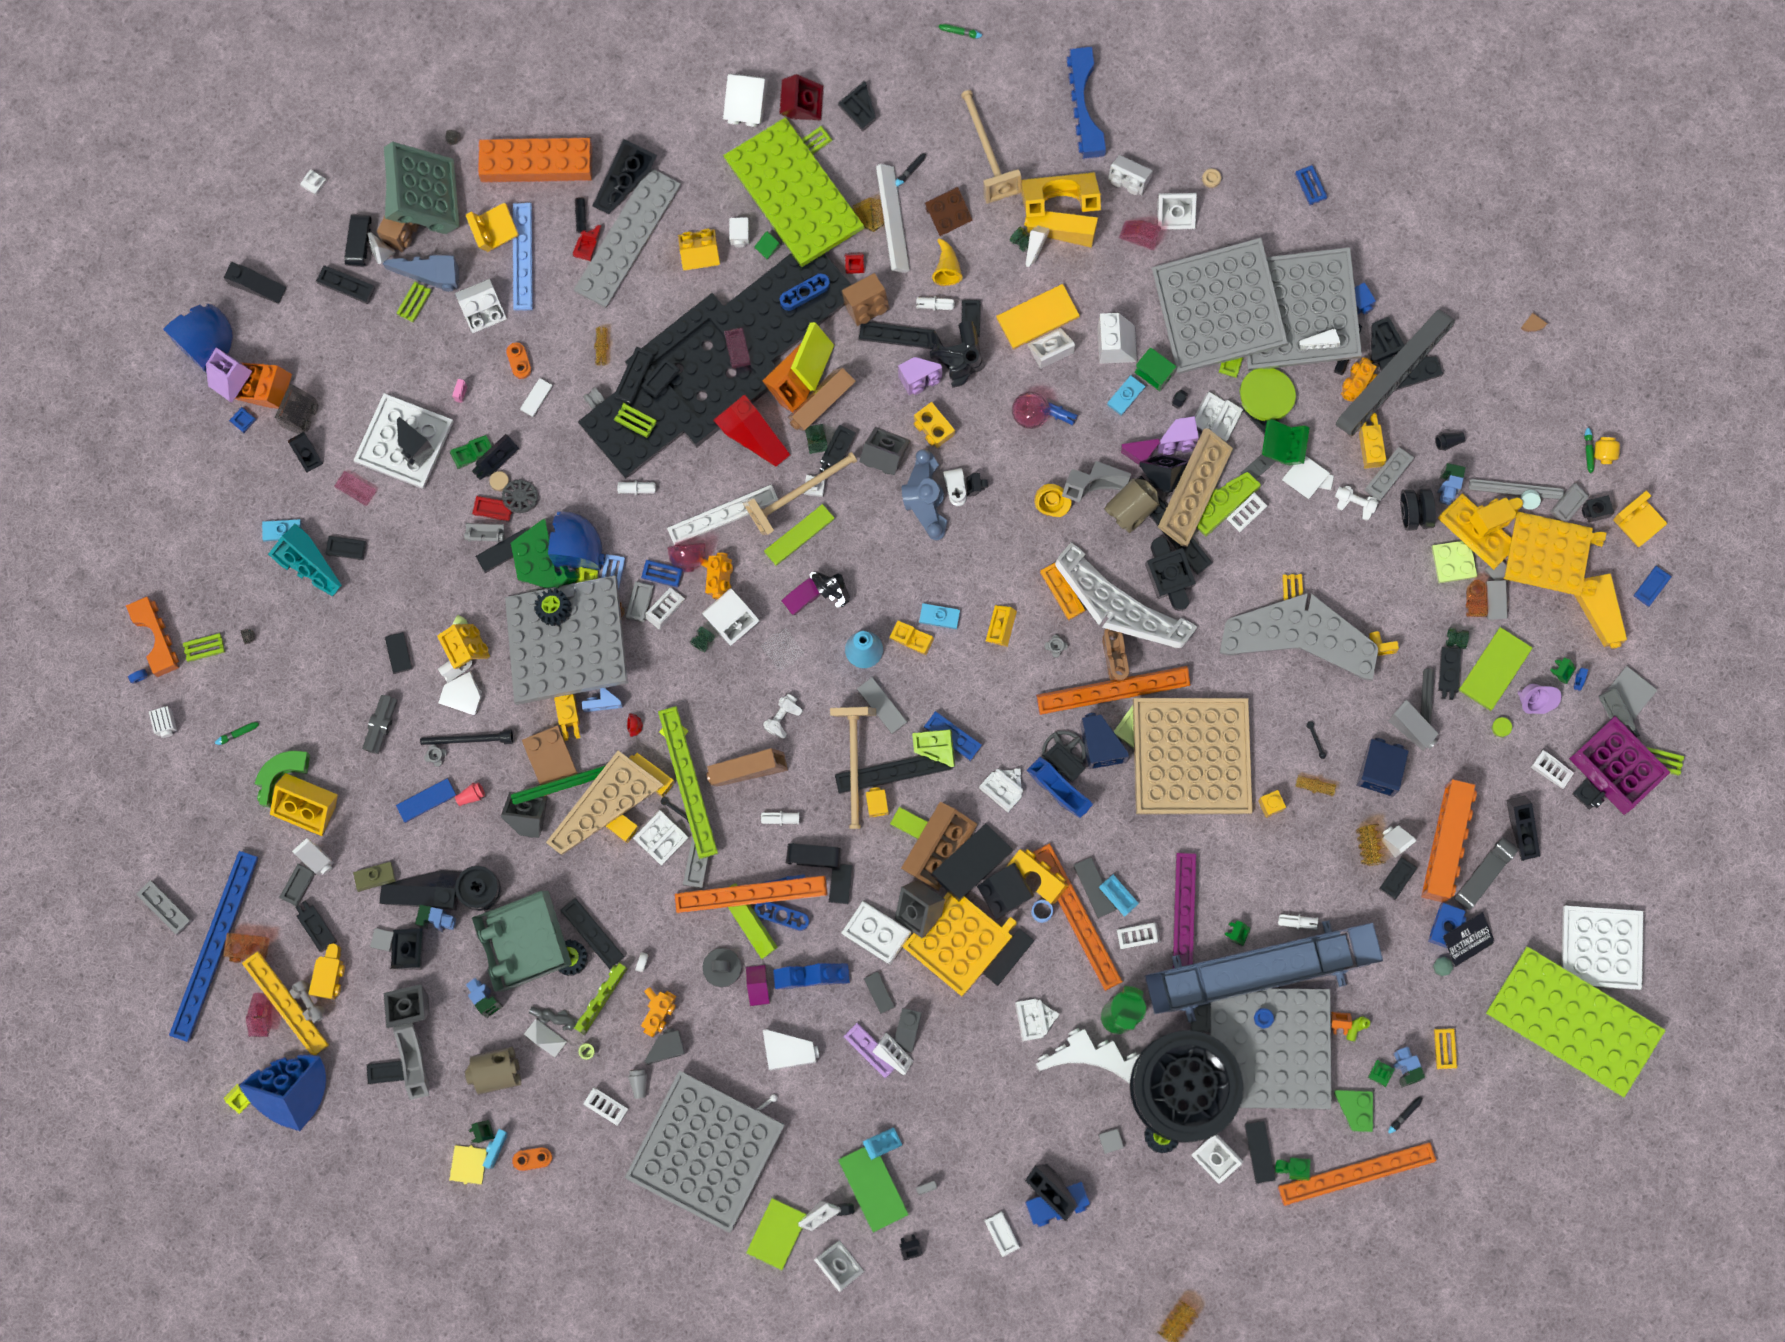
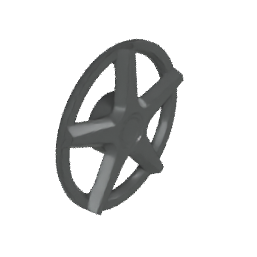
(1068, 747)

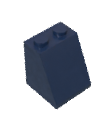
(1101, 743)
(1383, 767)

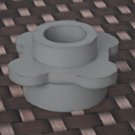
(1055, 641)
(430, 755)

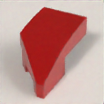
(586, 244)

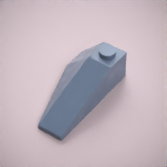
(436, 271)

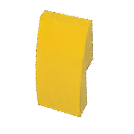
(911, 638)

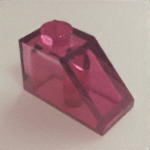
(1141, 233)
(259, 1016)

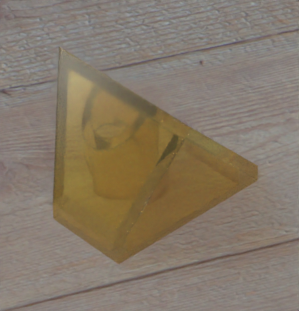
(870, 213)

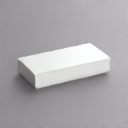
(1002, 1234)

